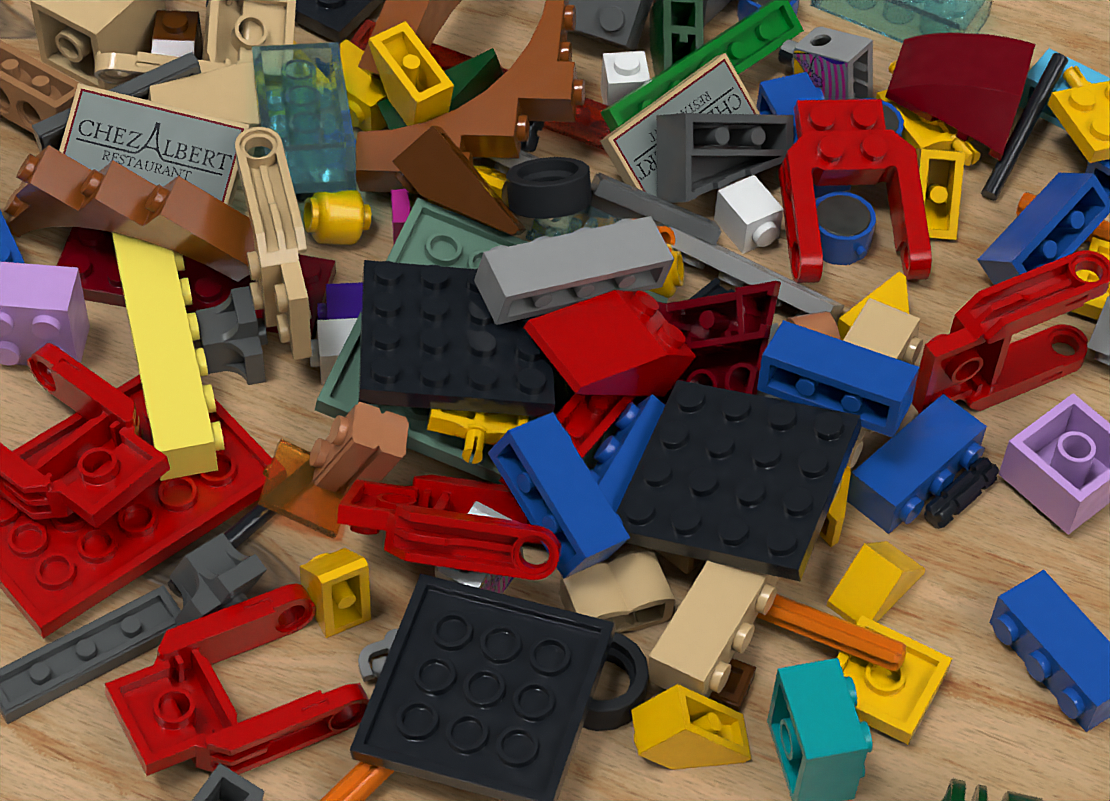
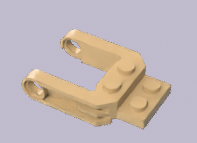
(228, 39)
(278, 239)

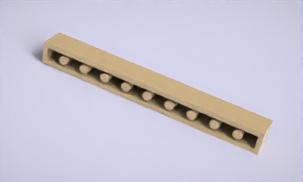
(726, 599)

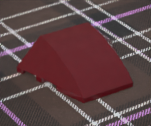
(964, 82)
(726, 335)

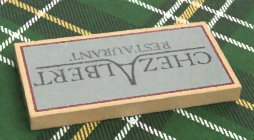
(710, 89)
(153, 140)

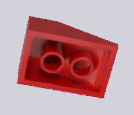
(613, 345)

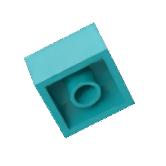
(818, 731)

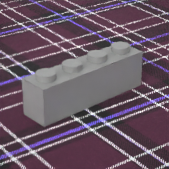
(572, 268)

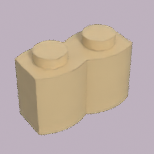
(624, 591)

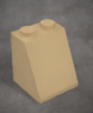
(77, 29)
(217, 93)

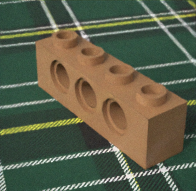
(31, 88)

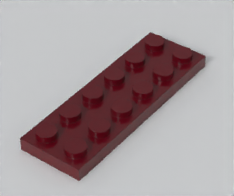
(100, 279)

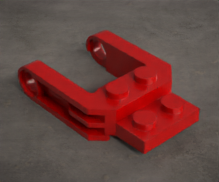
(850, 146)
(977, 355)
(96, 465)
(433, 525)
(184, 713)

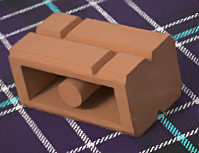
(359, 447)

